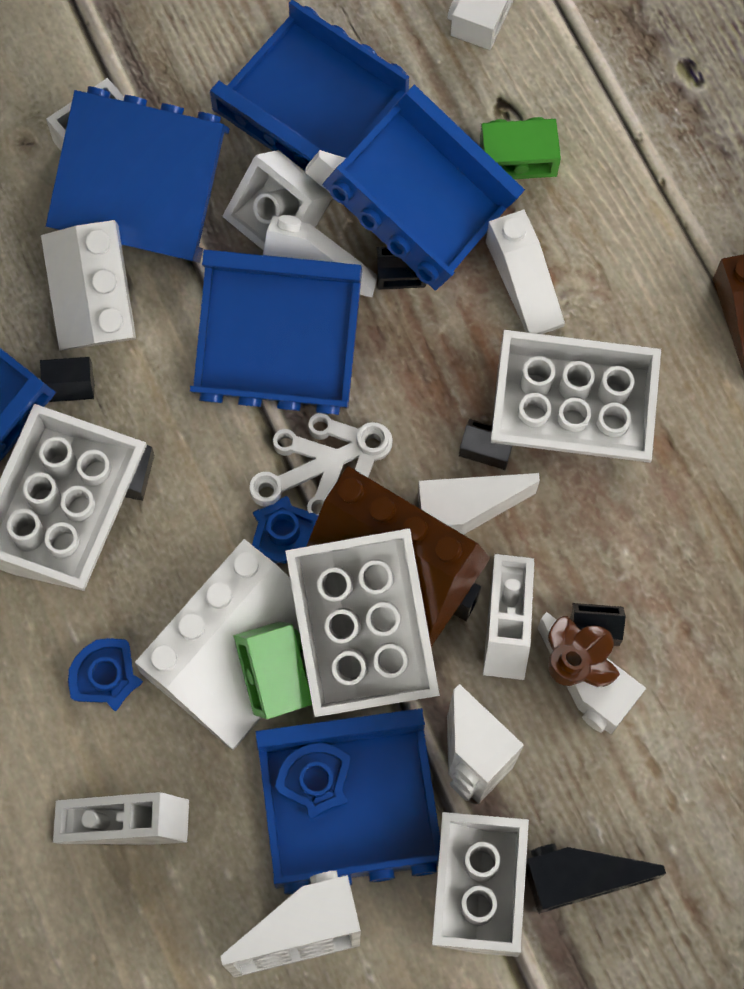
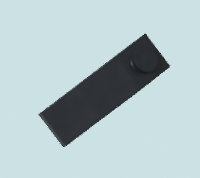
(579, 875)

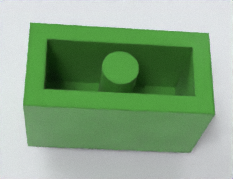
(523, 147)
(273, 669)

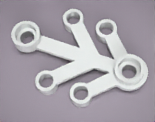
(326, 459)

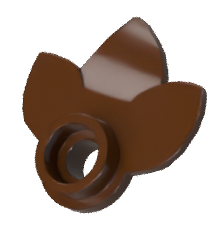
(585, 652)

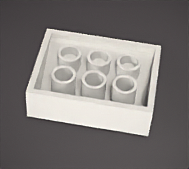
(576, 396)
(62, 496)
(362, 622)
(197, 654)
(305, 926)

